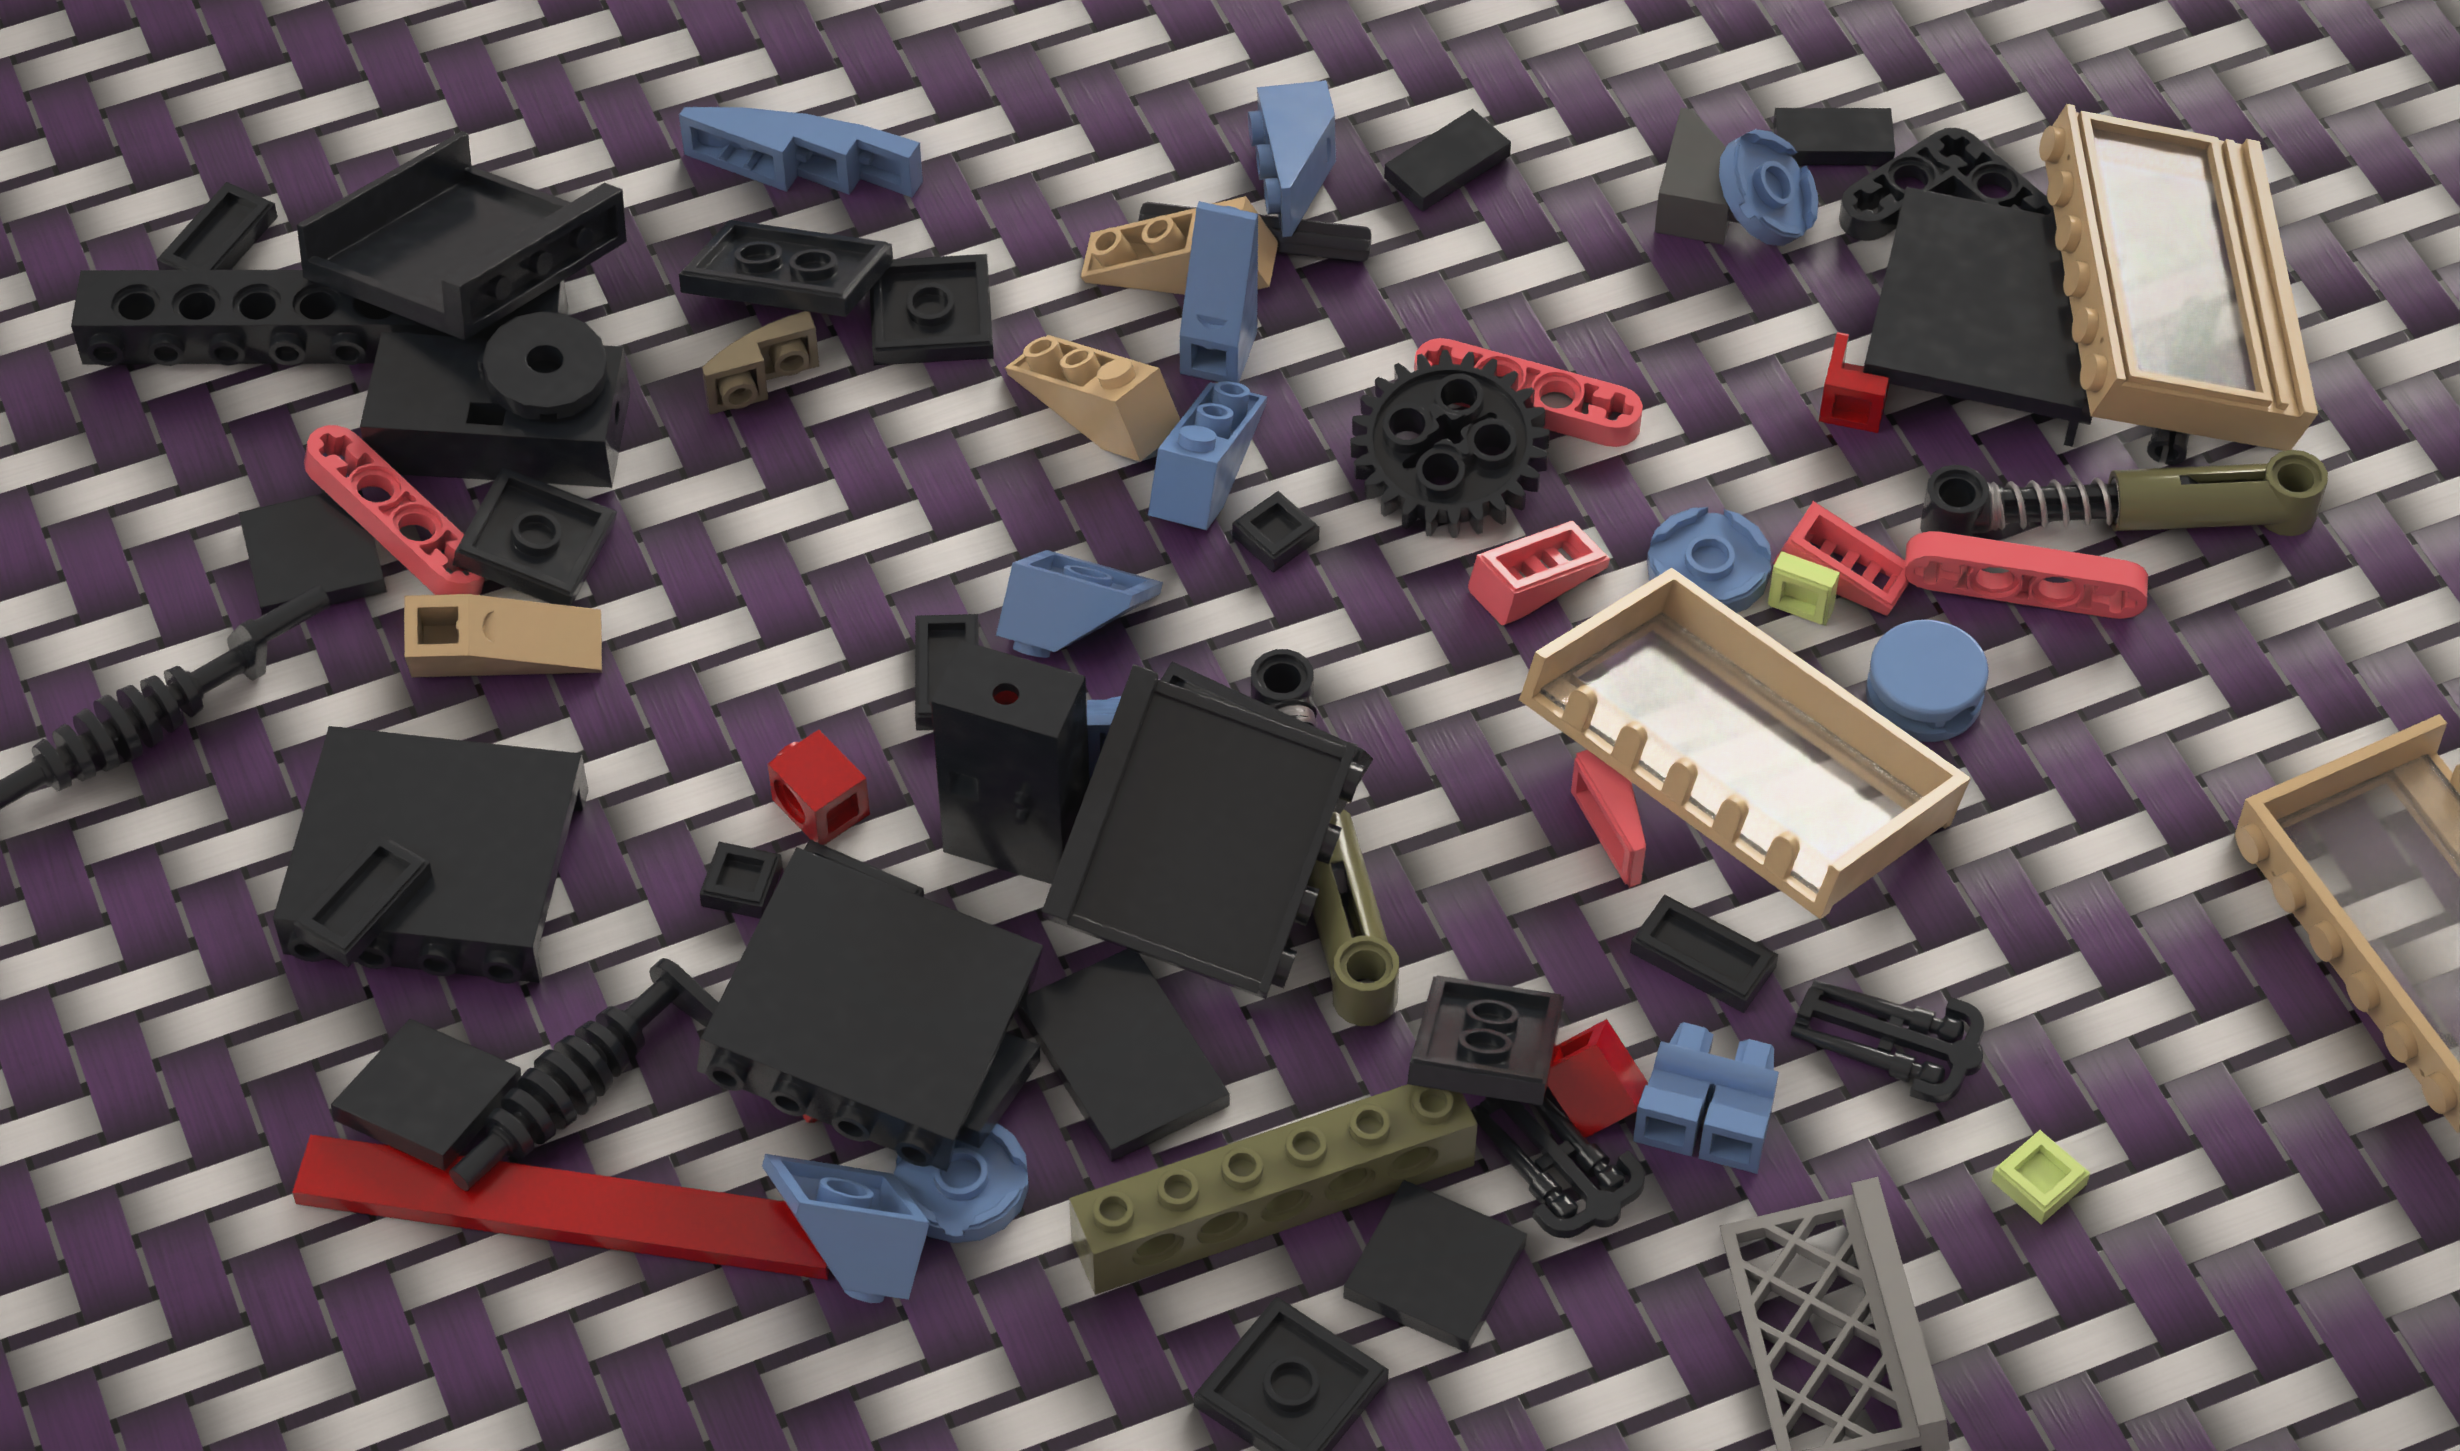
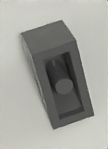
(1691, 190)

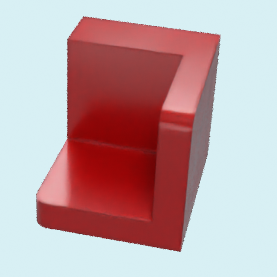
(1850, 395)
(1595, 1079)

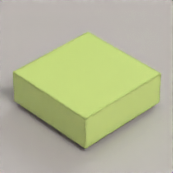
(1803, 588)
(2040, 1177)

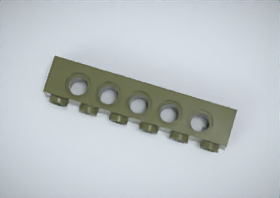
(1269, 1183)

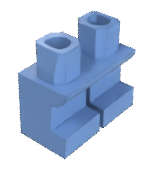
(1690, 1080)

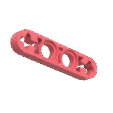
(1545, 379)
(386, 518)
(2097, 586)

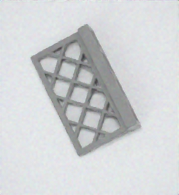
(1886, 1299)

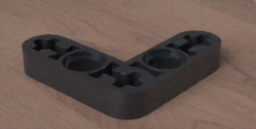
(1938, 175)

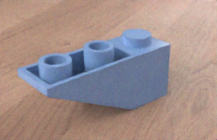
(1293, 146)
(1220, 294)
(1204, 455)

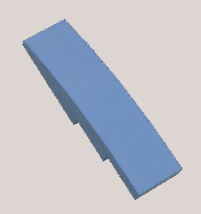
(784, 145)

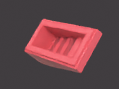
(1838, 536)
(1509, 595)
(1612, 812)

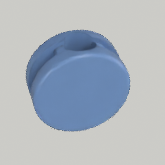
(1928, 679)

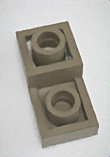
(775, 350)

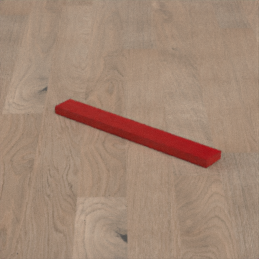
(560, 1207)

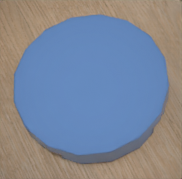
(1768, 188)
(1716, 553)
(977, 1192)

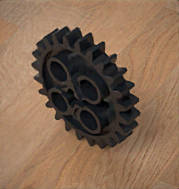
(1449, 443)

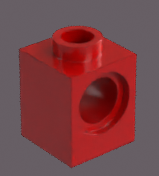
(818, 788)

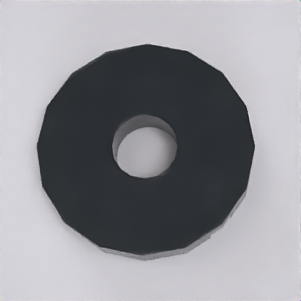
(541, 338)

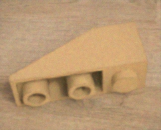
(1157, 252)
(1101, 394)
(498, 636)

